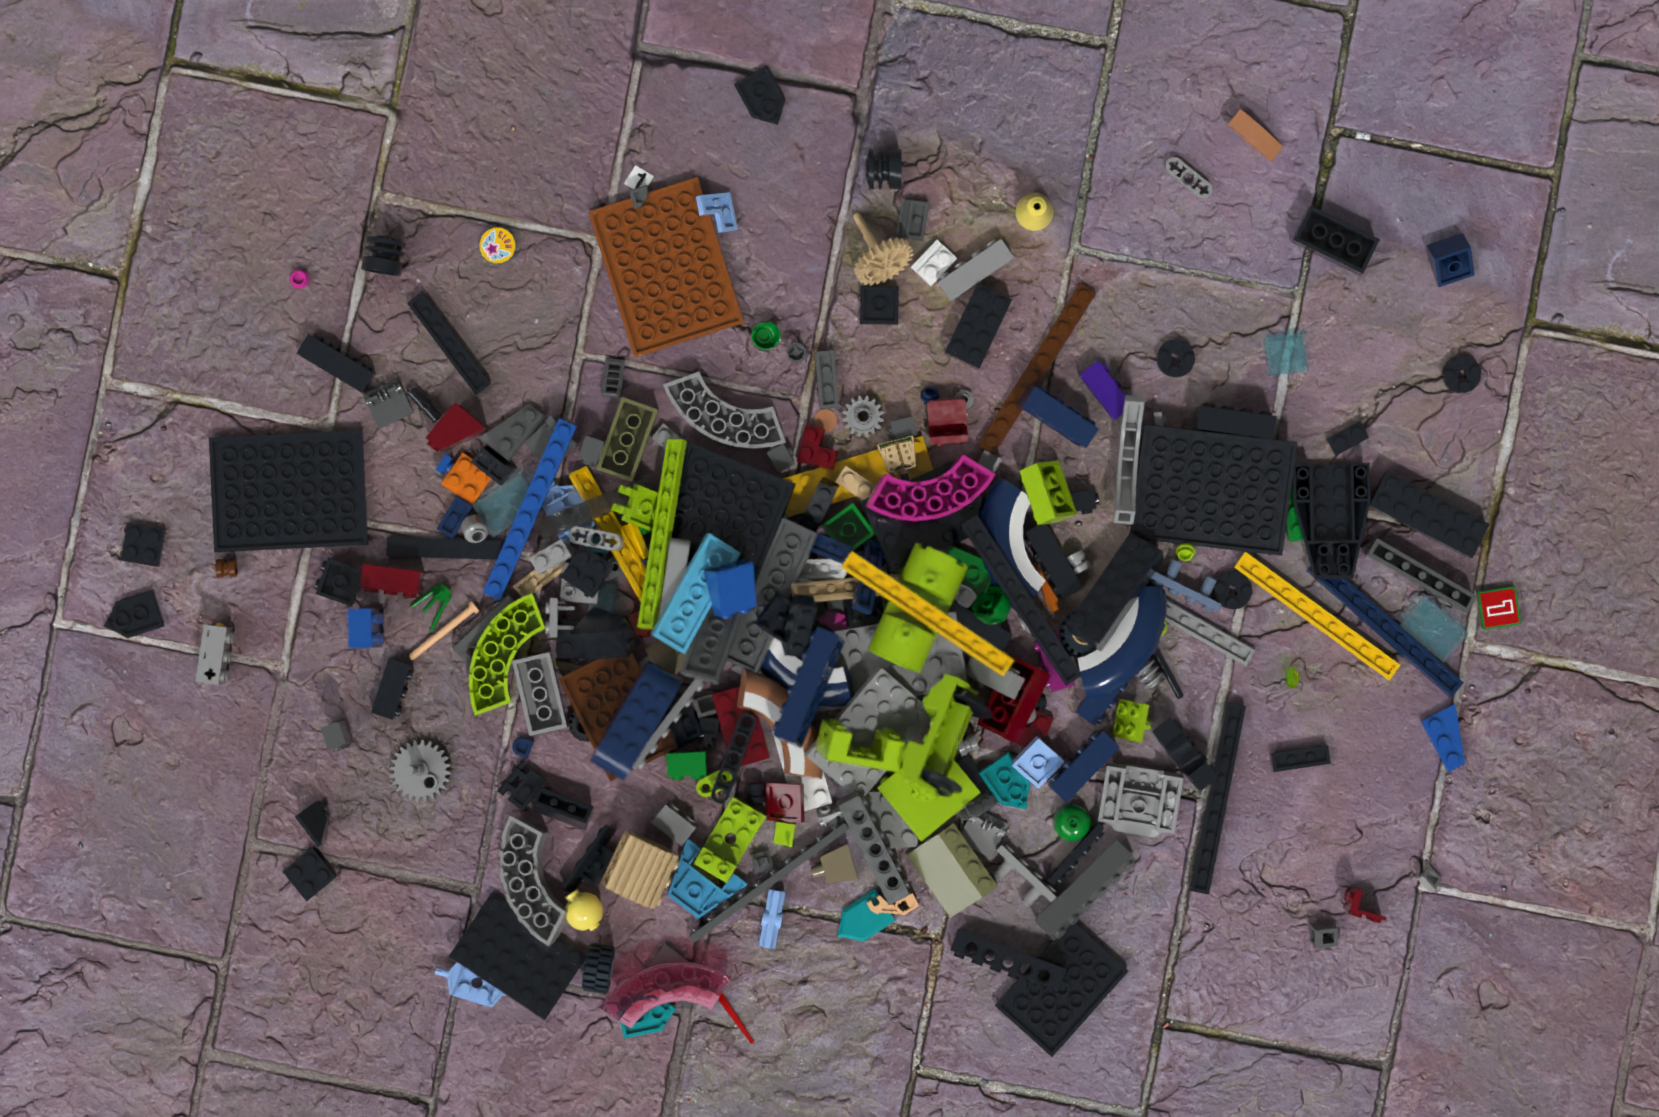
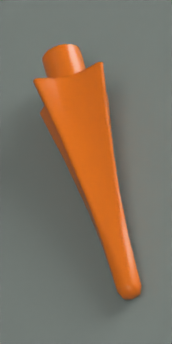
(1049, 596)

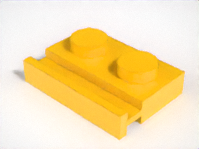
(636, 540)

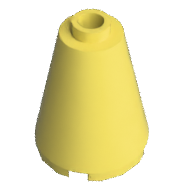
(1031, 218)

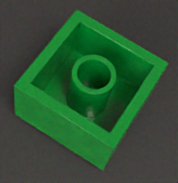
(849, 527)
(687, 764)

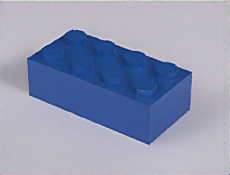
(365, 628)

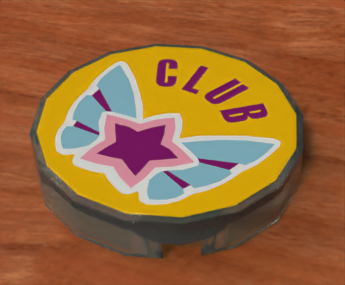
(497, 245)

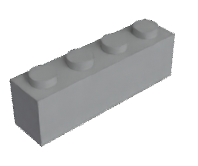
(975, 270)

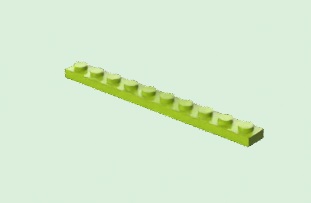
(662, 533)

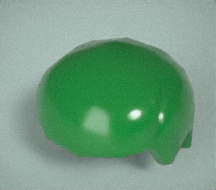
(765, 335)

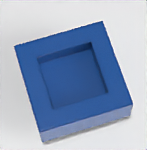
(445, 464)

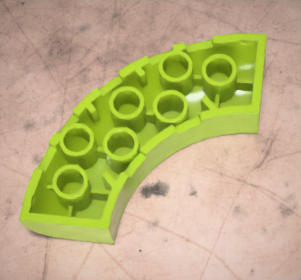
(496, 651)

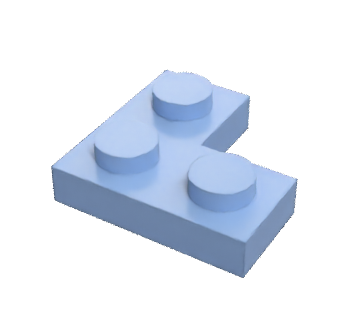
(722, 207)

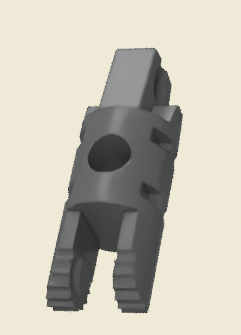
(978, 806)

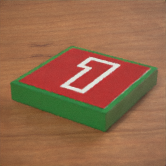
(1498, 608)

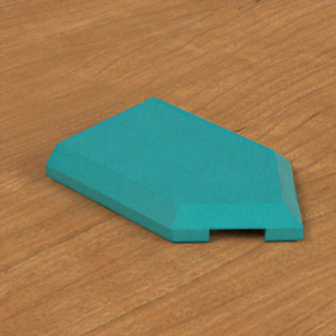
(1006, 782)
(859, 922)
(650, 1022)

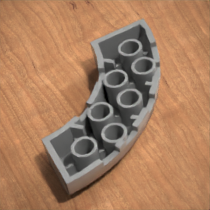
(721, 420)
(525, 881)

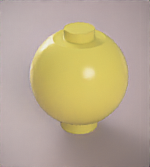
(583, 910)

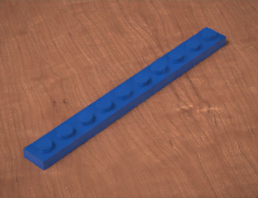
(530, 509)

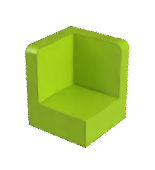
(784, 833)

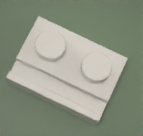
(933, 263)

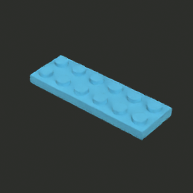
(691, 598)

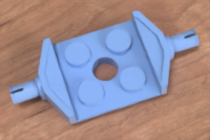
(561, 498)
(461, 986)

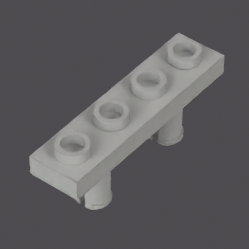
(1034, 878)

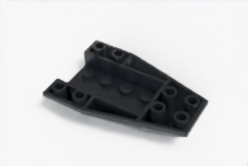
(1332, 515)

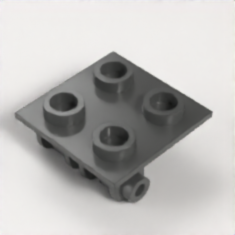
(388, 403)

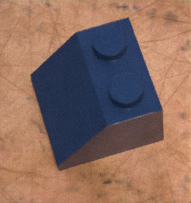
(1451, 260)

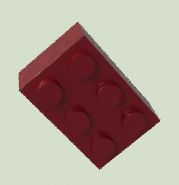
(392, 580)

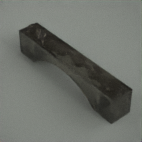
(583, 512)

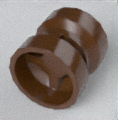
(226, 568)

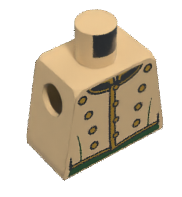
(899, 456)

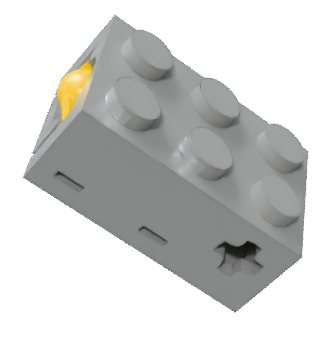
(215, 654)

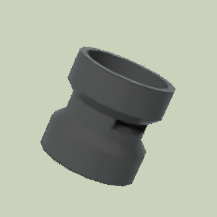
(797, 350)

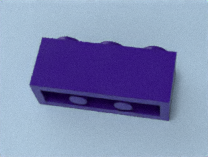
(1104, 388)

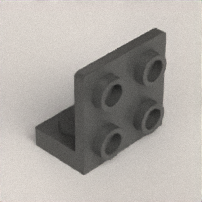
(538, 441)

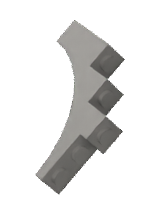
(1128, 459)

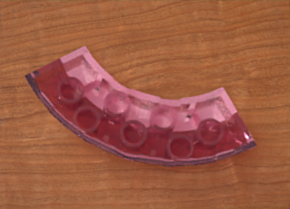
(662, 985)

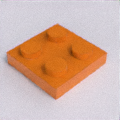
(466, 480)

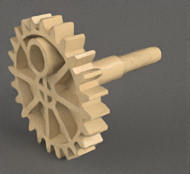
(882, 259)

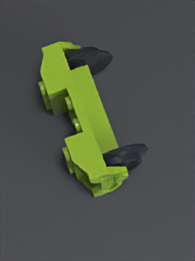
(950, 710)

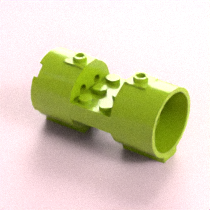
(900, 635)

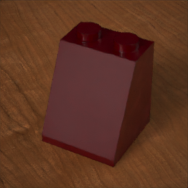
(454, 429)

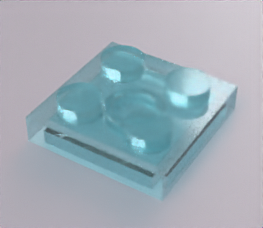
(1285, 354)

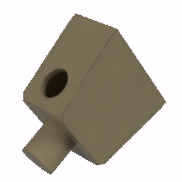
(836, 865)

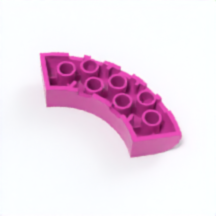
(933, 497)

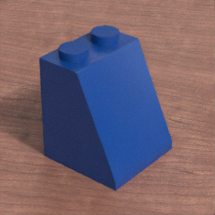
(731, 588)

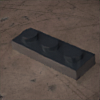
(1300, 758)

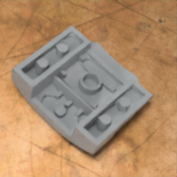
(1140, 799)

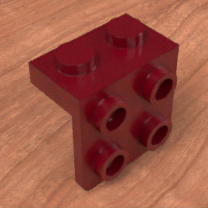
(947, 421)
(1352, 900)

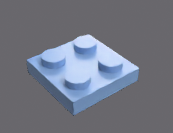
(1037, 762)

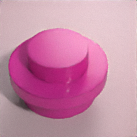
(299, 279)

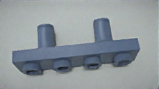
(1202, 596)

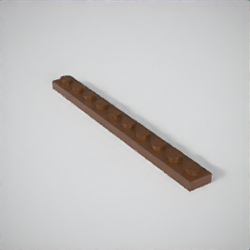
(1037, 367)

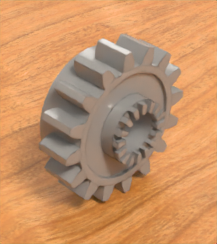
(863, 406)

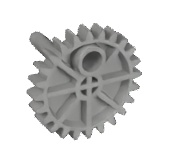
(416, 766)

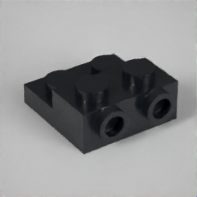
(339, 582)

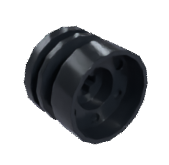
(884, 169)
(383, 255)

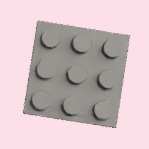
(894, 828)

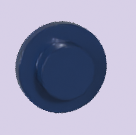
(929, 393)

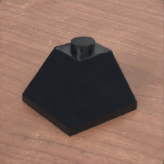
(315, 822)

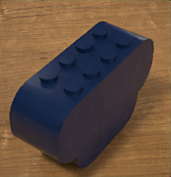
(635, 720)

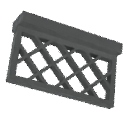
(476, 631)

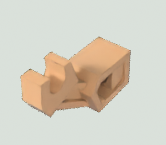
(884, 907)

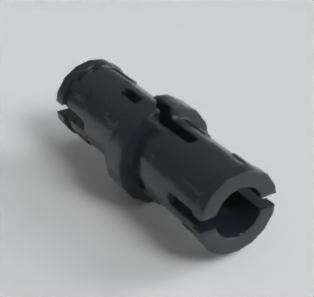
(415, 395)

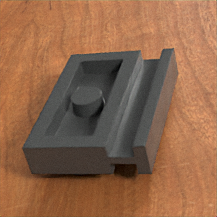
(912, 220)

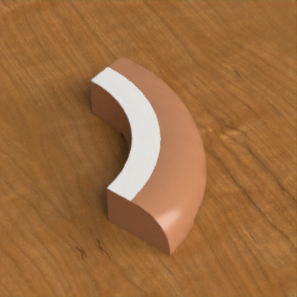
(765, 699)

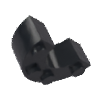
(1182, 752)

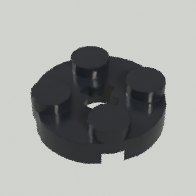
(1186, 358)
(1460, 363)
(1234, 579)

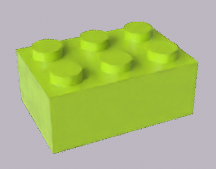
(1048, 492)

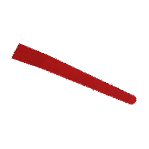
(730, 1011)

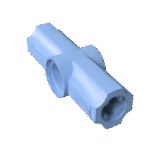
(772, 919)

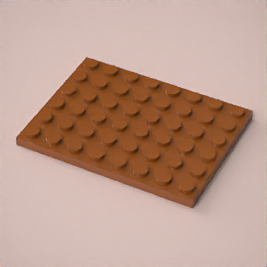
(665, 268)

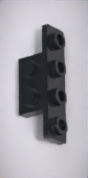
(593, 863)

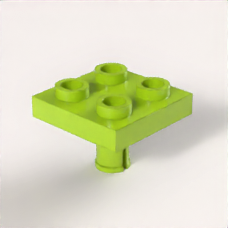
(1131, 720)

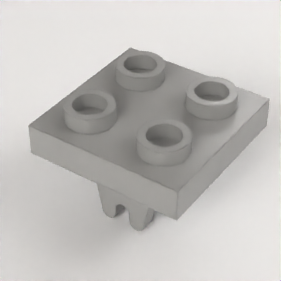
(552, 609)

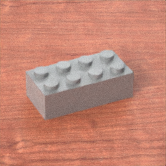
(540, 693)

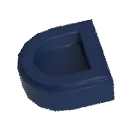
(522, 747)

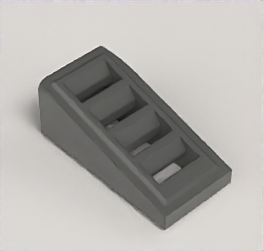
(613, 394)

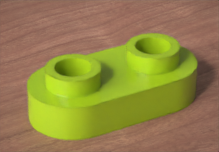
(710, 780)

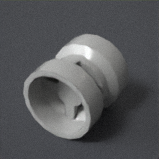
(1078, 561)
(968, 744)

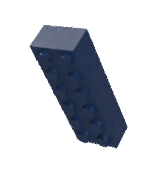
(808, 687)

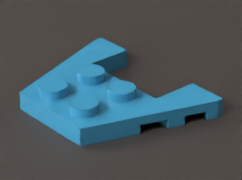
(696, 891)

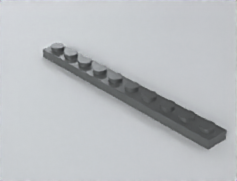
(760, 886)

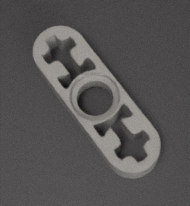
(1181, 164)
(589, 542)

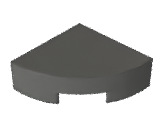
(639, 196)

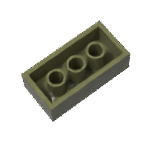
(627, 439)

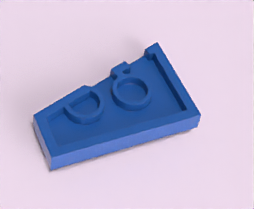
(1446, 737)

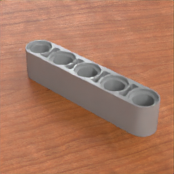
(675, 568)

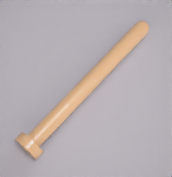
(444, 630)

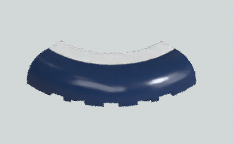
(1004, 521)
(1128, 647)
(783, 670)

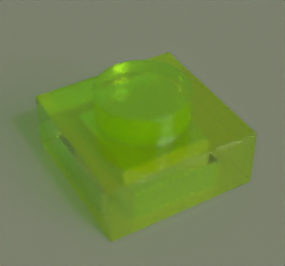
(1292, 678)

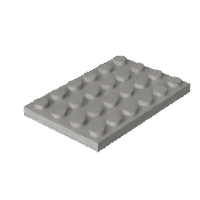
(875, 705)

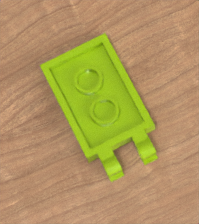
(640, 506)

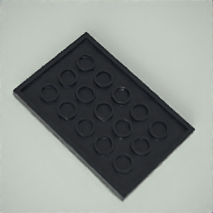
(899, 536)
(514, 960)
(1055, 1016)

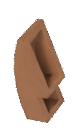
(1255, 135)

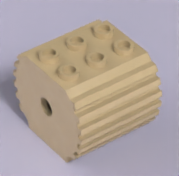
(640, 869)

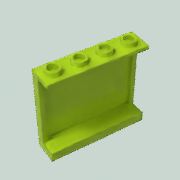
(928, 816)

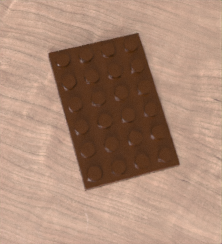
(597, 693)

